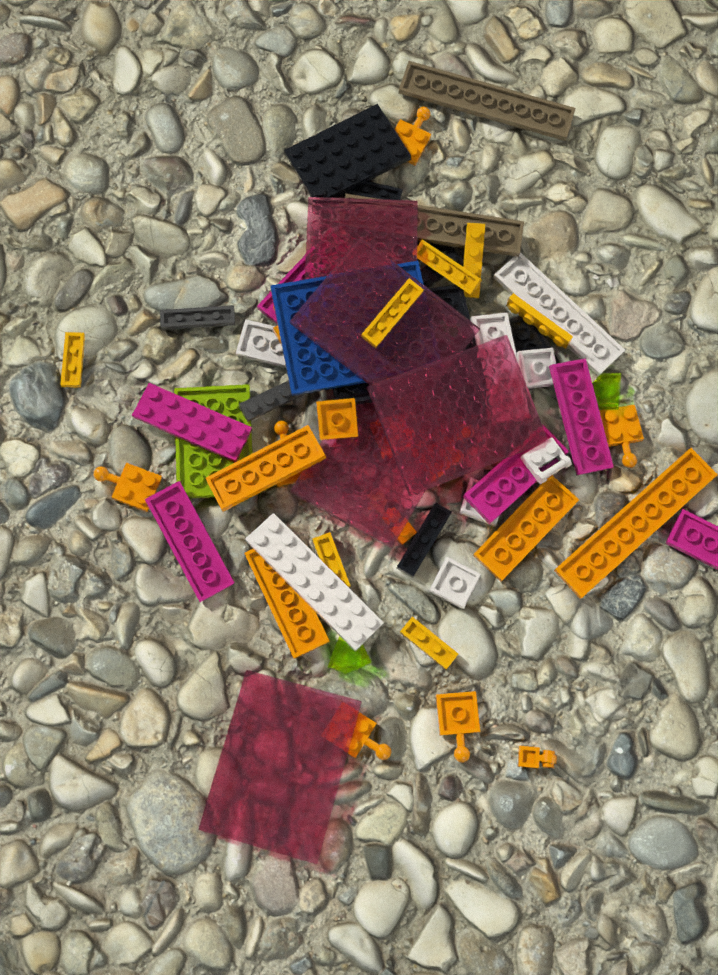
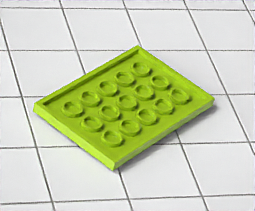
(196, 463)

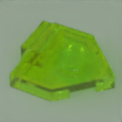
(608, 390)
(346, 659)

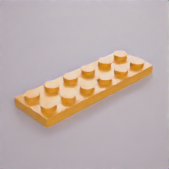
(265, 468)
(525, 528)
(293, 615)

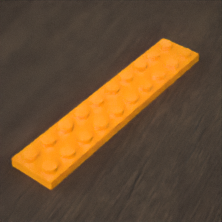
(635, 523)

